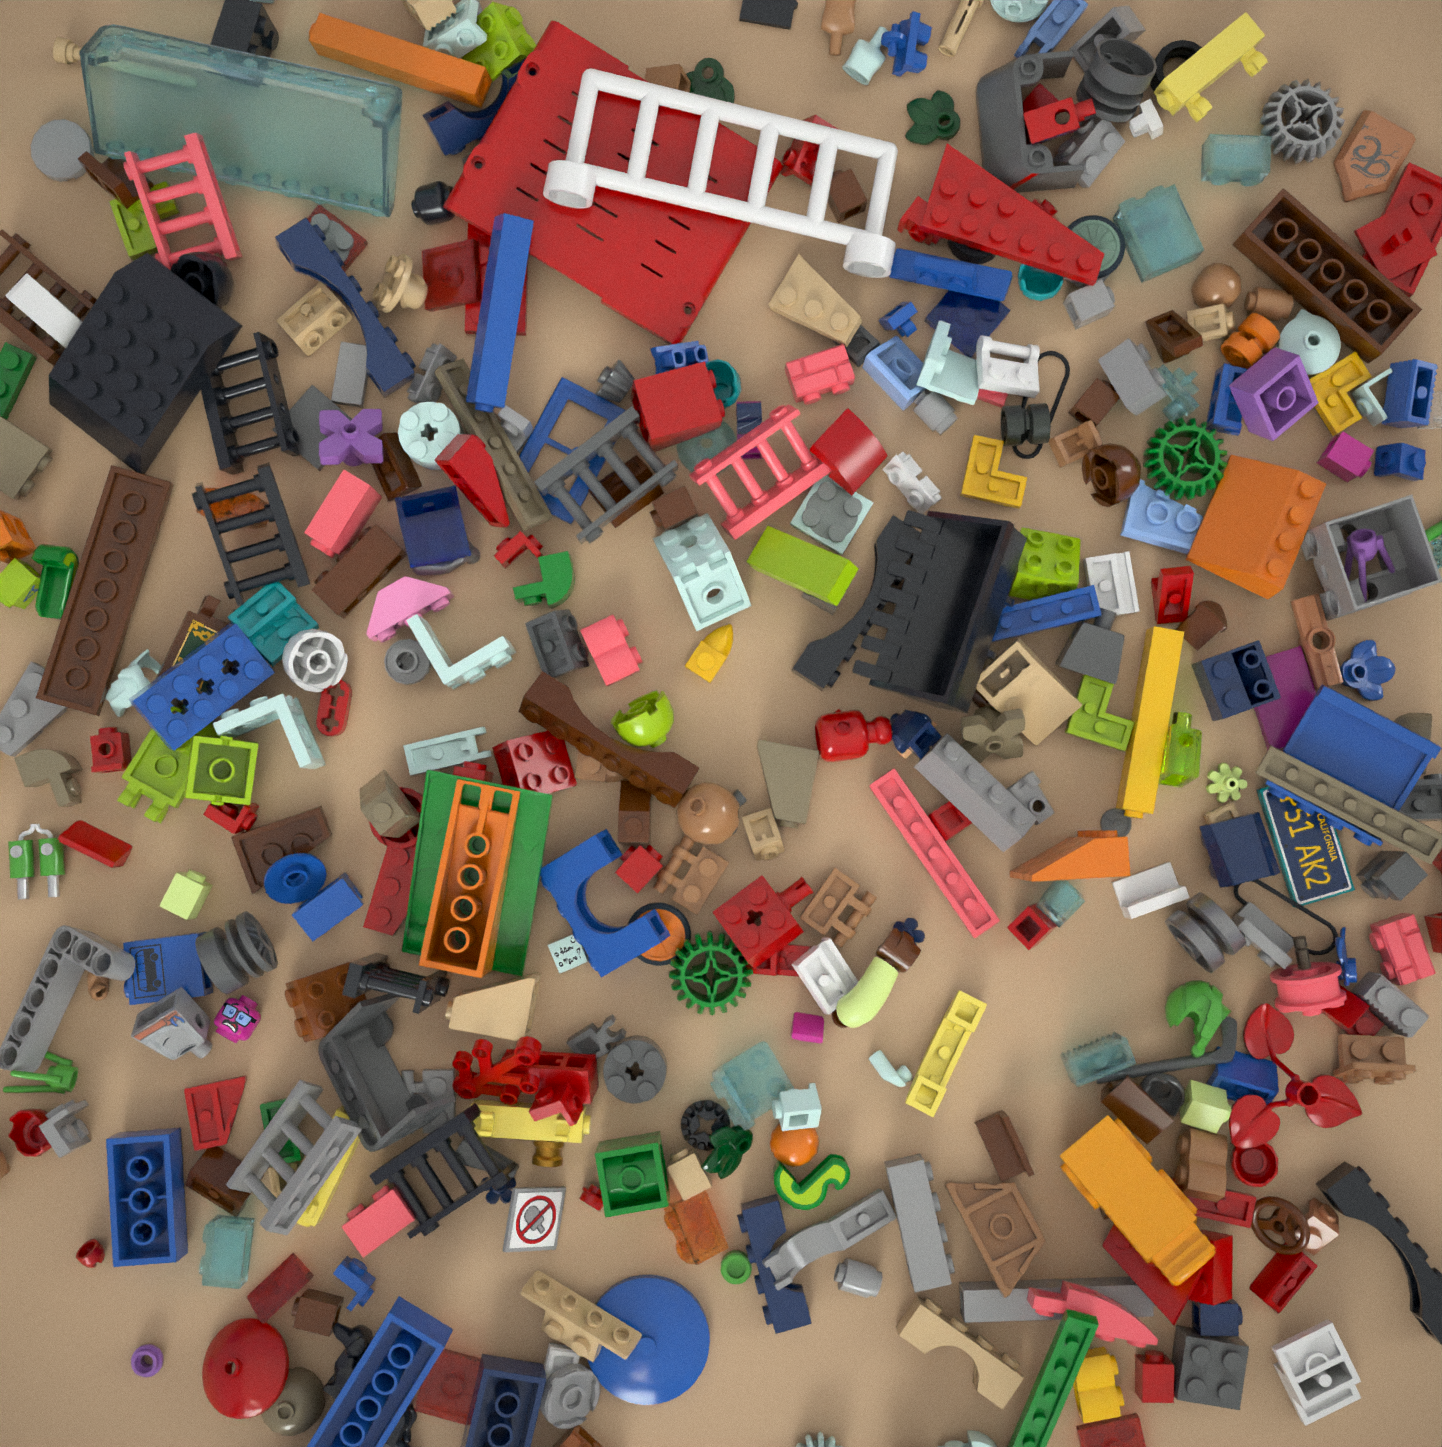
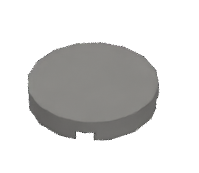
(58, 147)
(570, 1396)

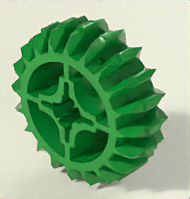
(1174, 454)
(712, 999)

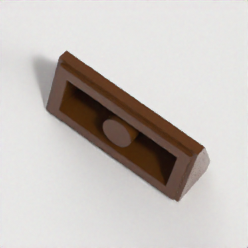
(397, 470)

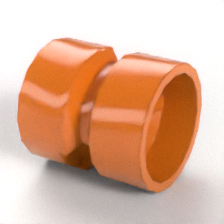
(1253, 338)

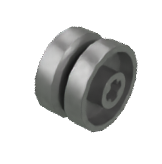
(1205, 932)

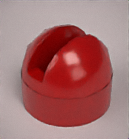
(90, 1253)

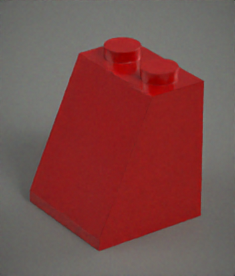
(677, 405)

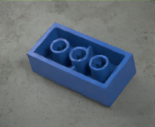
(201, 707)
(163, 1208)

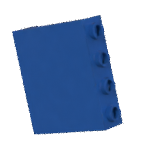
(1358, 750)

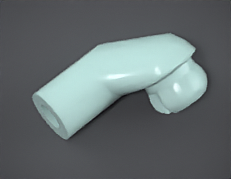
(887, 1072)

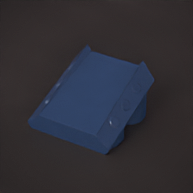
(1239, 850)

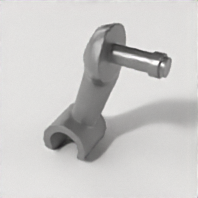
(448, 566)

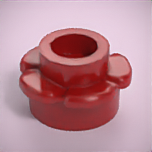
(592, 1197)

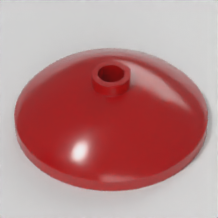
(259, 1372)

